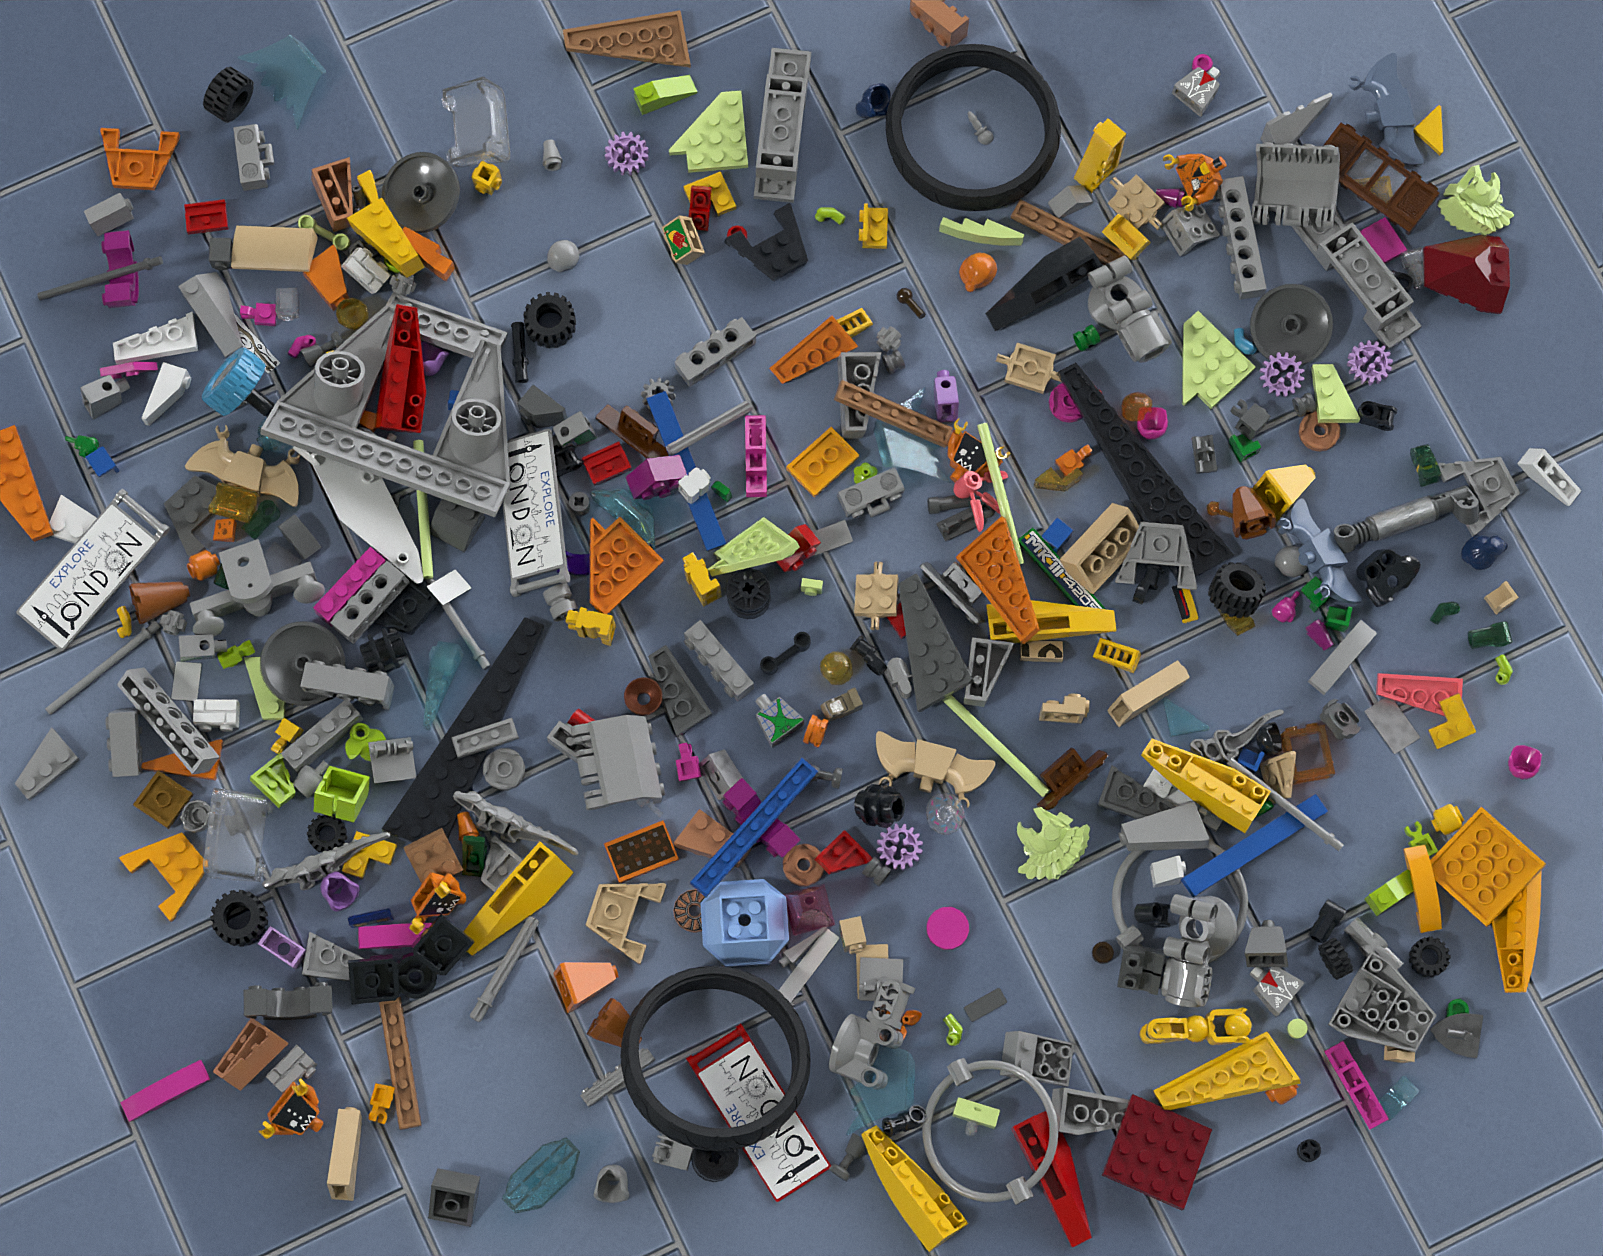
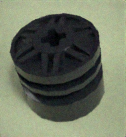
(744, 604)
(708, 1170)

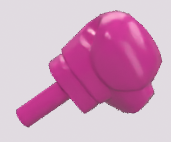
(1285, 609)

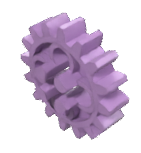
(624, 142)
(1358, 363)
(1293, 377)
(906, 857)

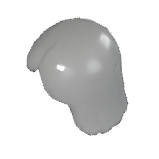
(612, 1193)

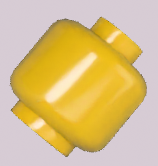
(1447, 819)

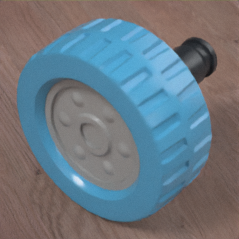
(236, 383)

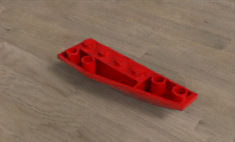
(403, 378)
(1060, 1180)

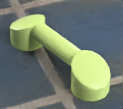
(340, 241)

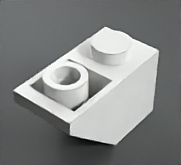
(1167, 871)

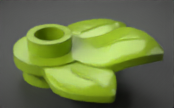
(359, 745)

